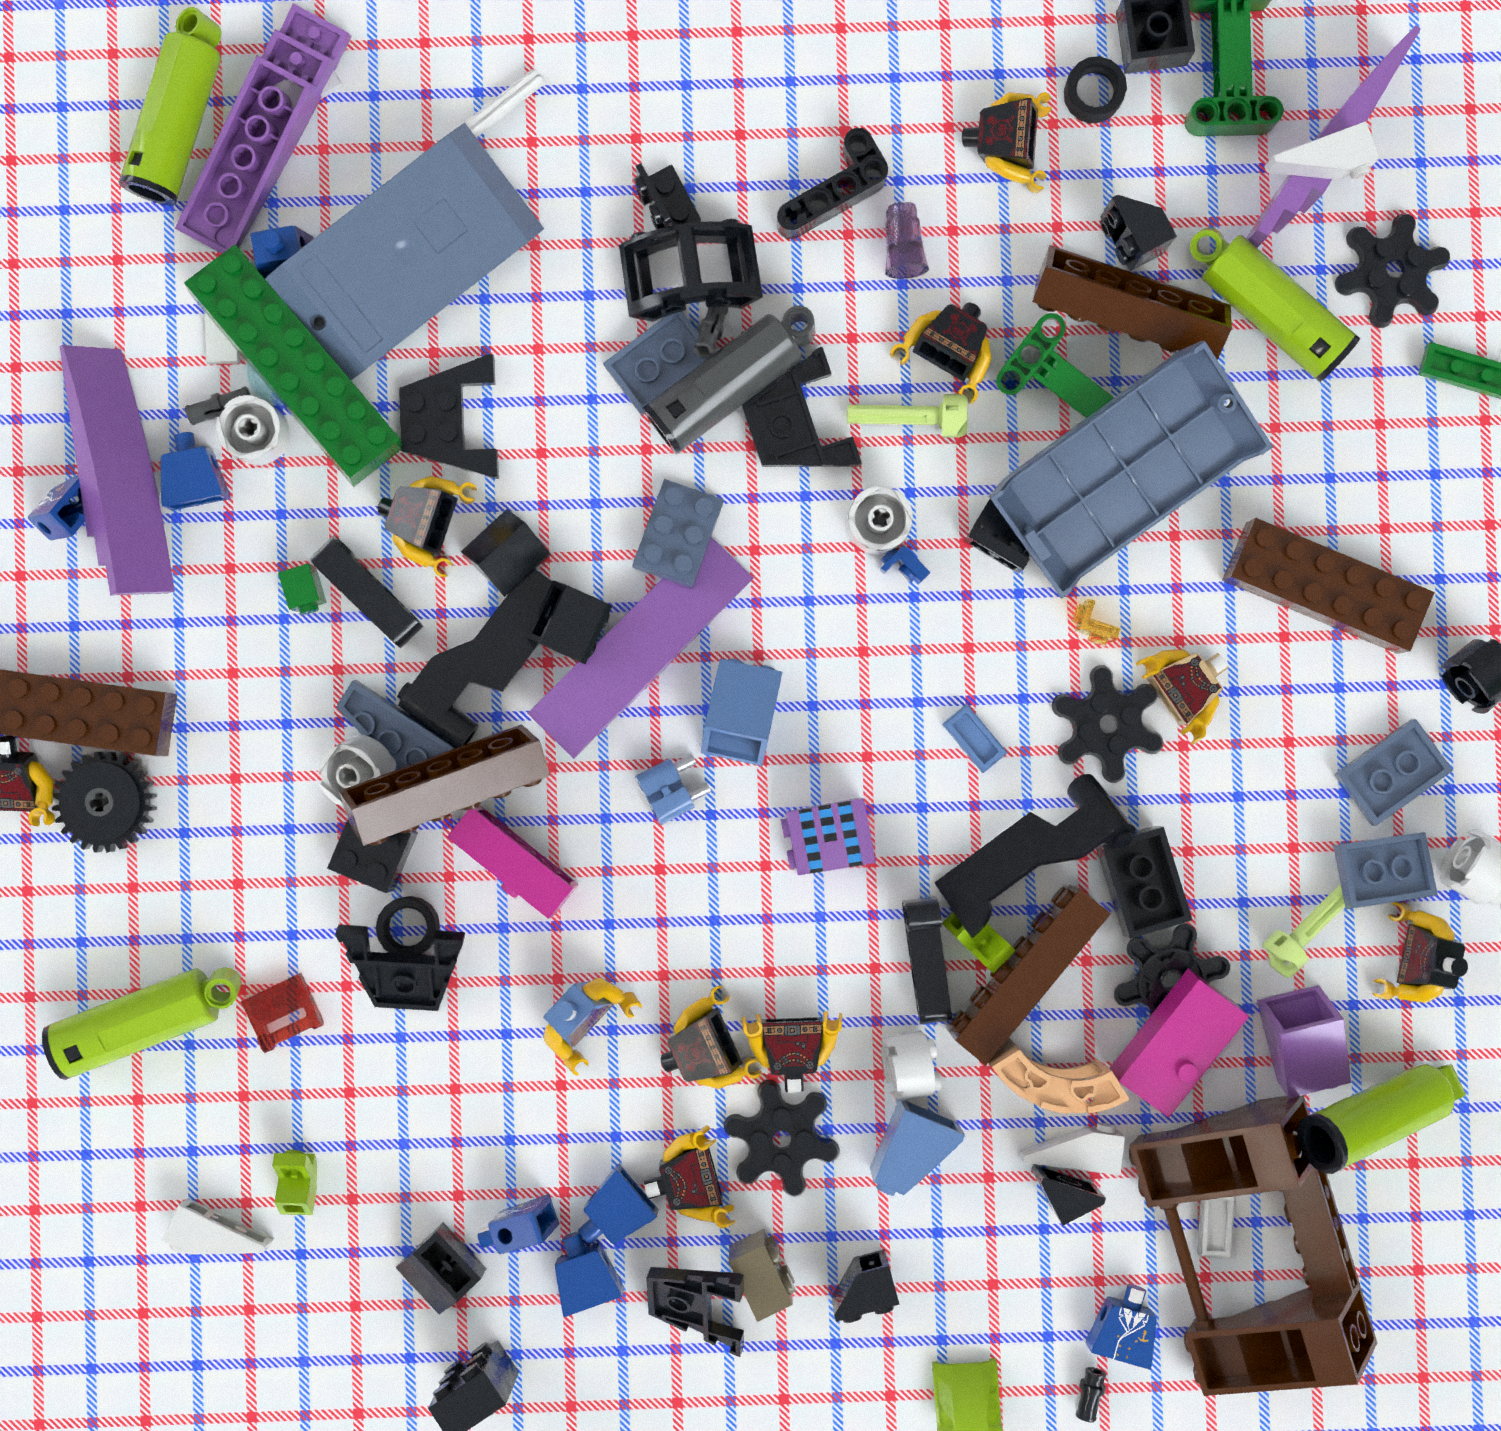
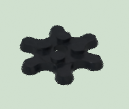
(1388, 291)
(1086, 716)
(1156, 964)
(777, 1116)

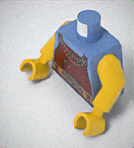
(577, 1014)

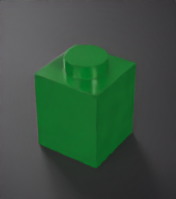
(302, 589)

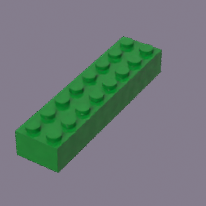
(293, 365)

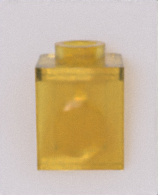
(1097, 631)

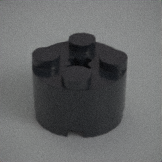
(1475, 674)

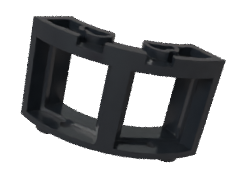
(652, 306)

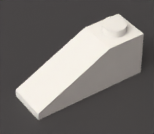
(1330, 157)
(1082, 1149)
(205, 1231)

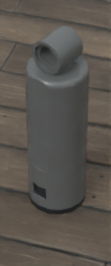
(729, 378)

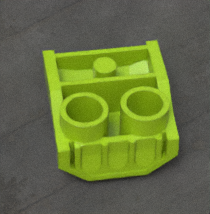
(967, 1396)

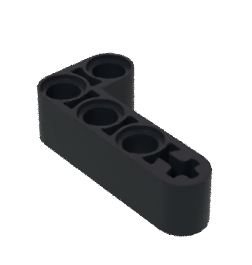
(827, 190)
(365, 591)
(927, 961)

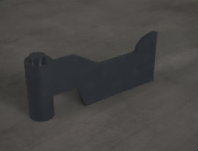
(486, 660)
(1032, 844)

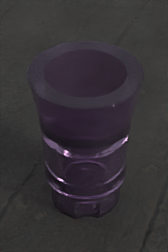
(904, 242)

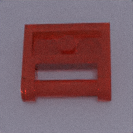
(279, 1002)

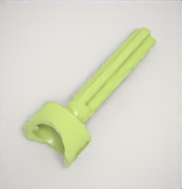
(950, 416)
(1289, 947)

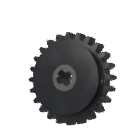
(107, 824)

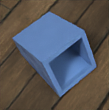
(741, 711)
(912, 1147)

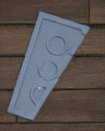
(396, 730)

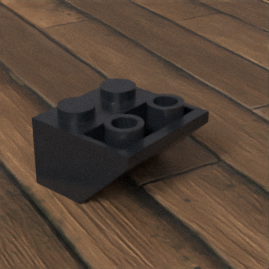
(1137, 230)
(570, 622)
(441, 1269)
(865, 1288)

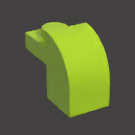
(986, 945)
(296, 1182)

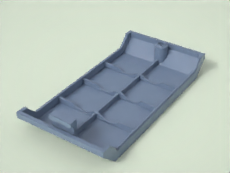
(405, 251)
(1129, 466)

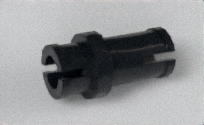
(1092, 1389)

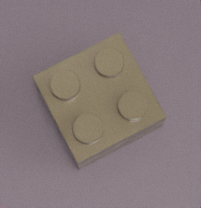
(766, 1282)

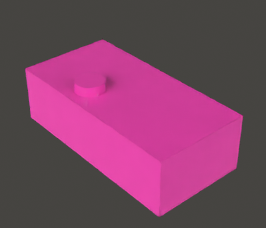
(512, 861)
(1178, 1043)

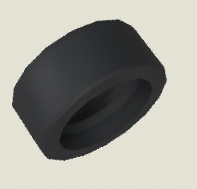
(1109, 70)
(387, 913)

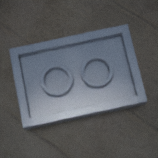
(655, 359)
(678, 533)
(1393, 772)
(1385, 870)

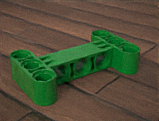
(1232, 74)
(1054, 372)

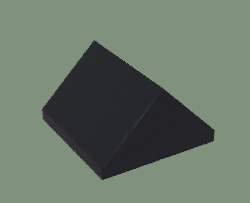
(506, 552)
(1068, 1195)

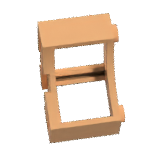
(1058, 1088)

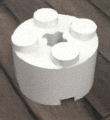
(237, 422)
(883, 502)
(353, 763)
(1474, 868)
(910, 1065)

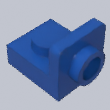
(910, 567)

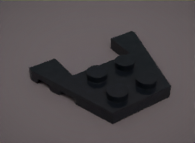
(435, 417)
(784, 426)
(402, 979)
(684, 1301)

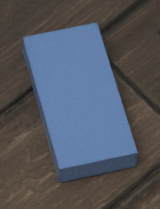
(974, 738)

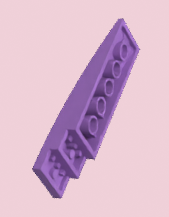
(261, 131)
(1301, 192)
(115, 472)
(637, 651)

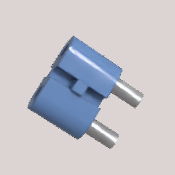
(665, 790)

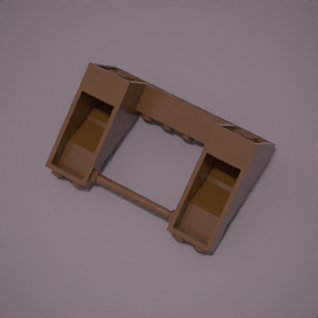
(1287, 1343)

